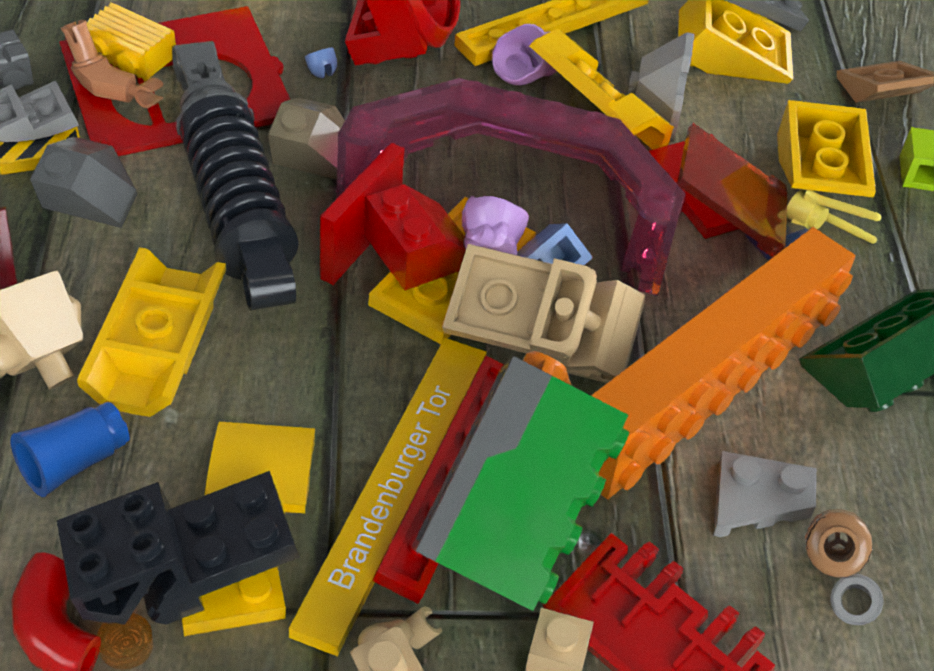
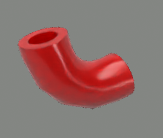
(42, 619)

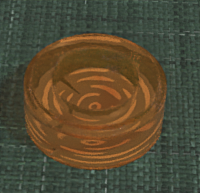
(127, 644)

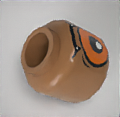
(843, 560)

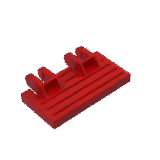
(650, 625)

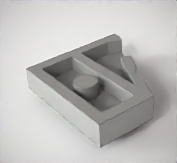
(761, 492)

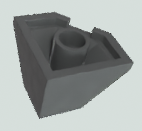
(84, 181)

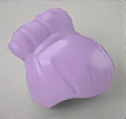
(518, 62)
(493, 223)

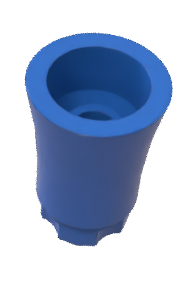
(68, 446)

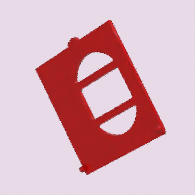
(235, 41)

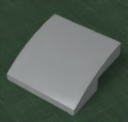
(34, 114)

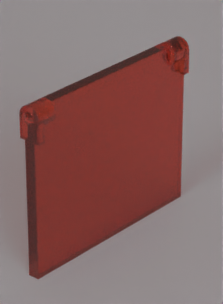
(735, 189)

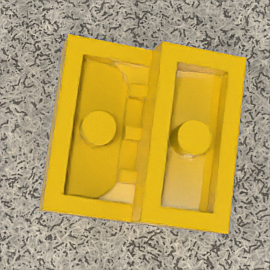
(252, 449)

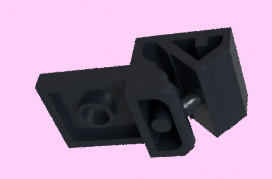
(171, 554)

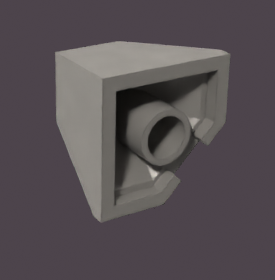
(664, 77)

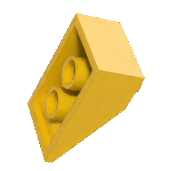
(736, 41)
(826, 148)

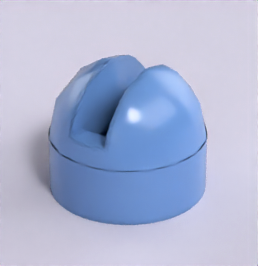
(322, 62)

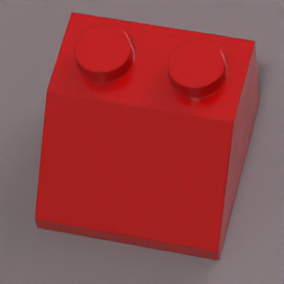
(413, 236)

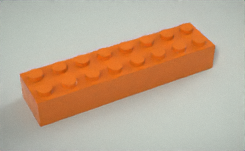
(723, 352)

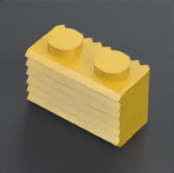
(131, 40)

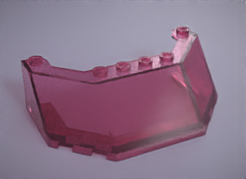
(471, 107)

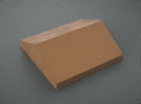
(885, 80)

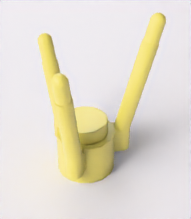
(808, 210)

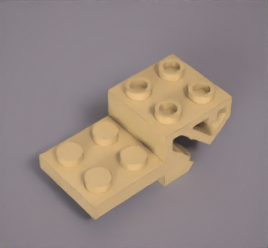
(545, 310)

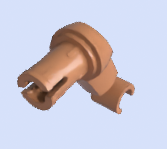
(99, 76)

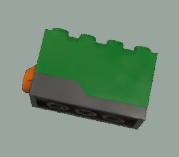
(522, 481)

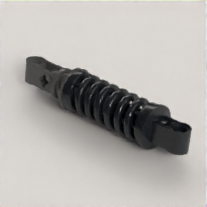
(234, 180)

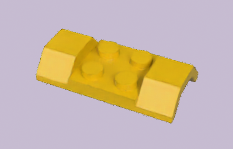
(580, 70)
(150, 335)

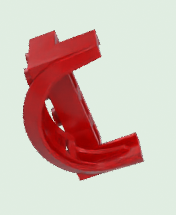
(399, 28)

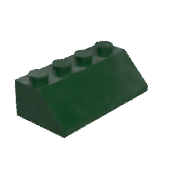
(879, 355)

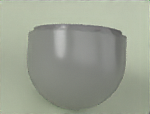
(860, 582)

